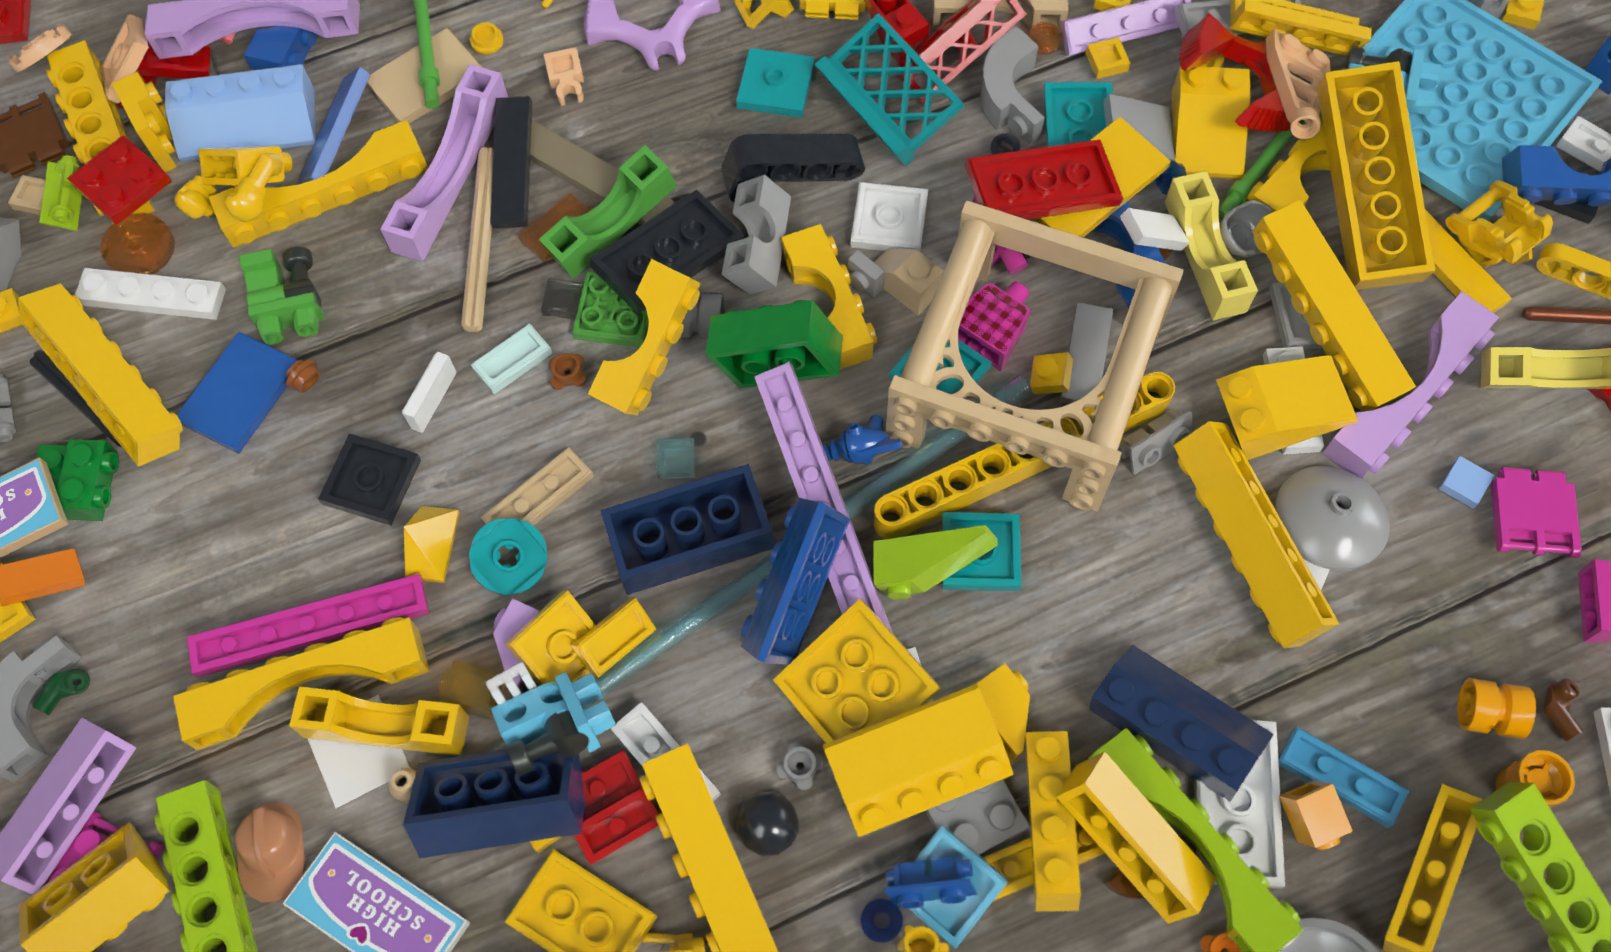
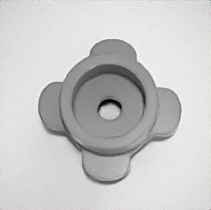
(795, 755)

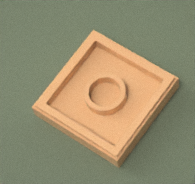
(124, 55)

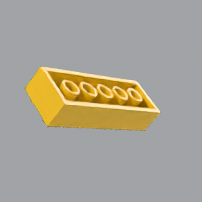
(1375, 176)

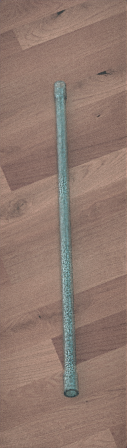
(676, 632)

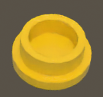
(486, 38)

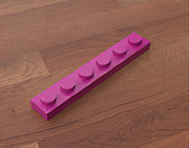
(305, 625)

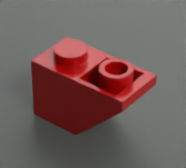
(903, 19)

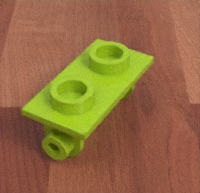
(60, 198)

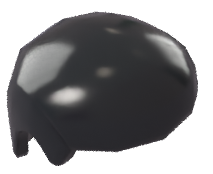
(767, 823)

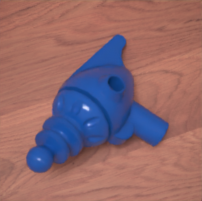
(862, 443)

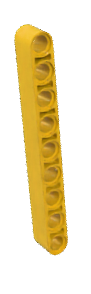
(1011, 465)

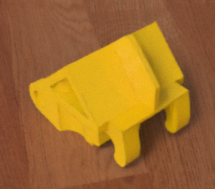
(1507, 238)

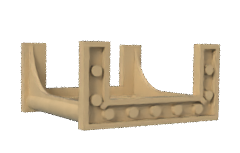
(1093, 455)

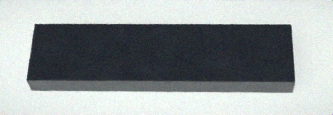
(511, 162)

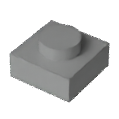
(865, 274)

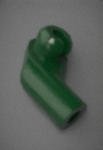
(61, 686)

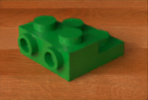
(82, 476)

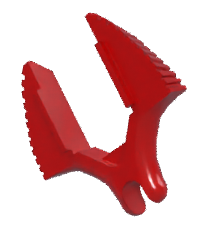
(1211, 38)

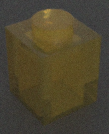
(467, 686)

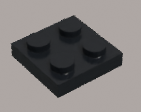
(369, 479)

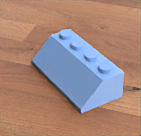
(241, 110)

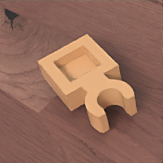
(565, 73)

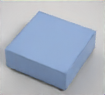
(1466, 482)

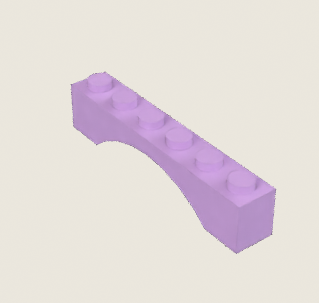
(189, 25)
(422, 211)
(1451, 339)

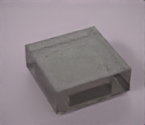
(561, 298)

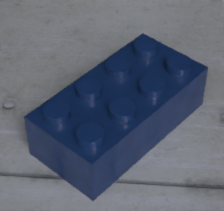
(688, 529)

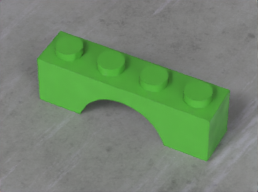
(638, 189)

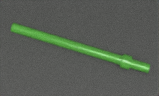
(428, 73)
(1241, 188)

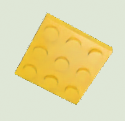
(855, 676)

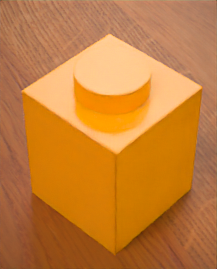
(1316, 814)

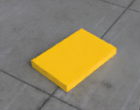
(578, 912)

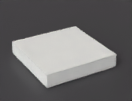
(888, 217)

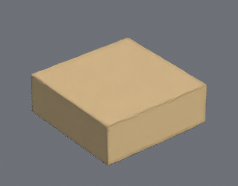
(28, 195)

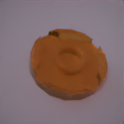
(138, 245)

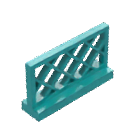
(873, 113)

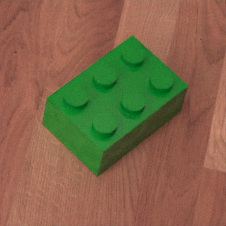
(770, 336)

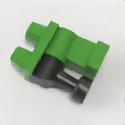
(277, 304)

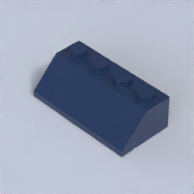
(1180, 721)
(486, 804)

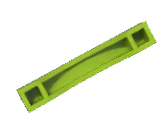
(1253, 913)

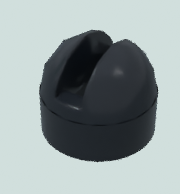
(1009, 138)

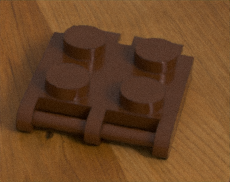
(30, 137)

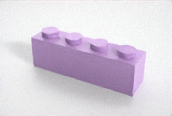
(60, 805)

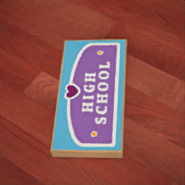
(28, 506)

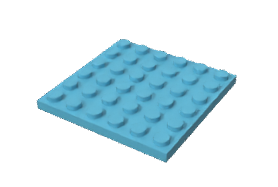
(1490, 96)

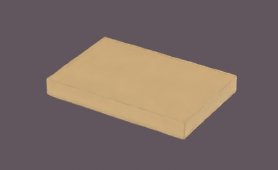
(398, 81)

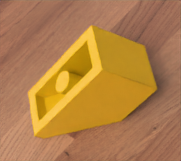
(1008, 704)

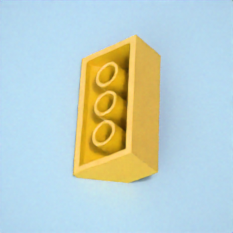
(918, 760)

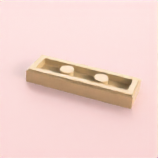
(543, 490)

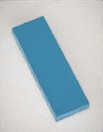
(1353, 781)

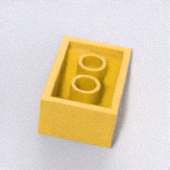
(1204, 117)
(1285, 403)

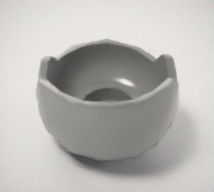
(1238, 228)

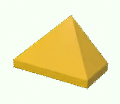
(430, 542)

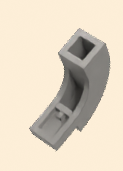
(1005, 63)
(19, 686)

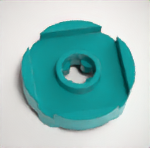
(509, 534)

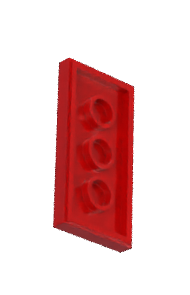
(1045, 180)

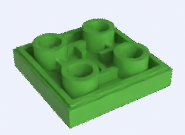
(607, 317)

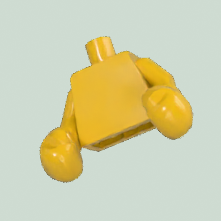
(240, 166)

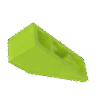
(924, 560)

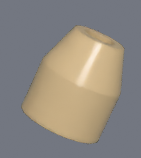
(402, 793)

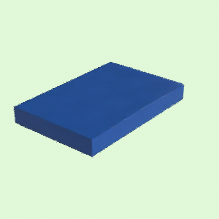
(237, 392)

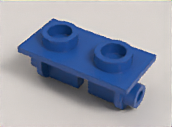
(946, 883)

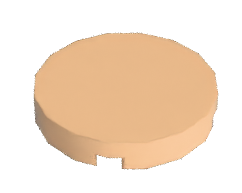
(39, 47)

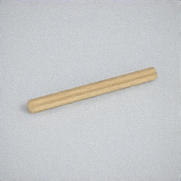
(479, 245)

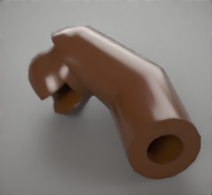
(1557, 708)

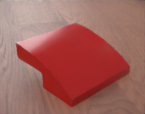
(614, 808)

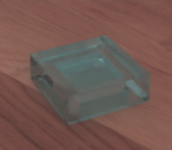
(676, 458)

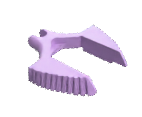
(603, 25)

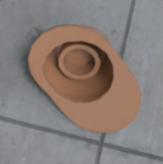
(270, 852)

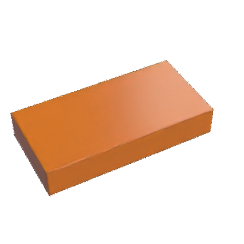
(40, 576)

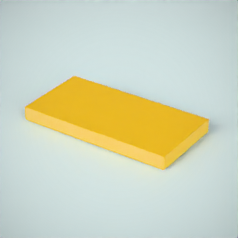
(1134, 166)

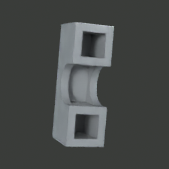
(756, 260)

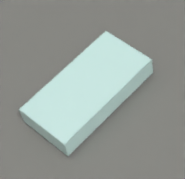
(511, 359)

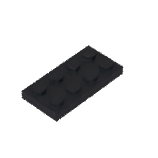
(681, 237)

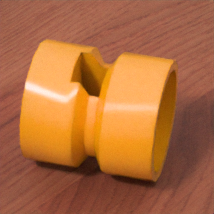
(1505, 709)
(1544, 769)

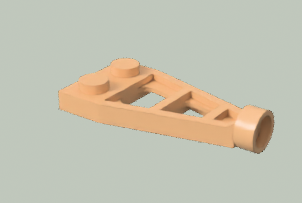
(1288, 54)

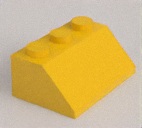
(94, 897)

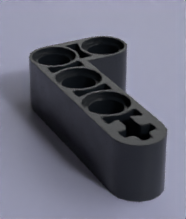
(791, 159)

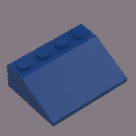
(794, 582)

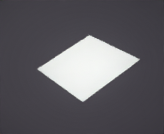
(355, 768)

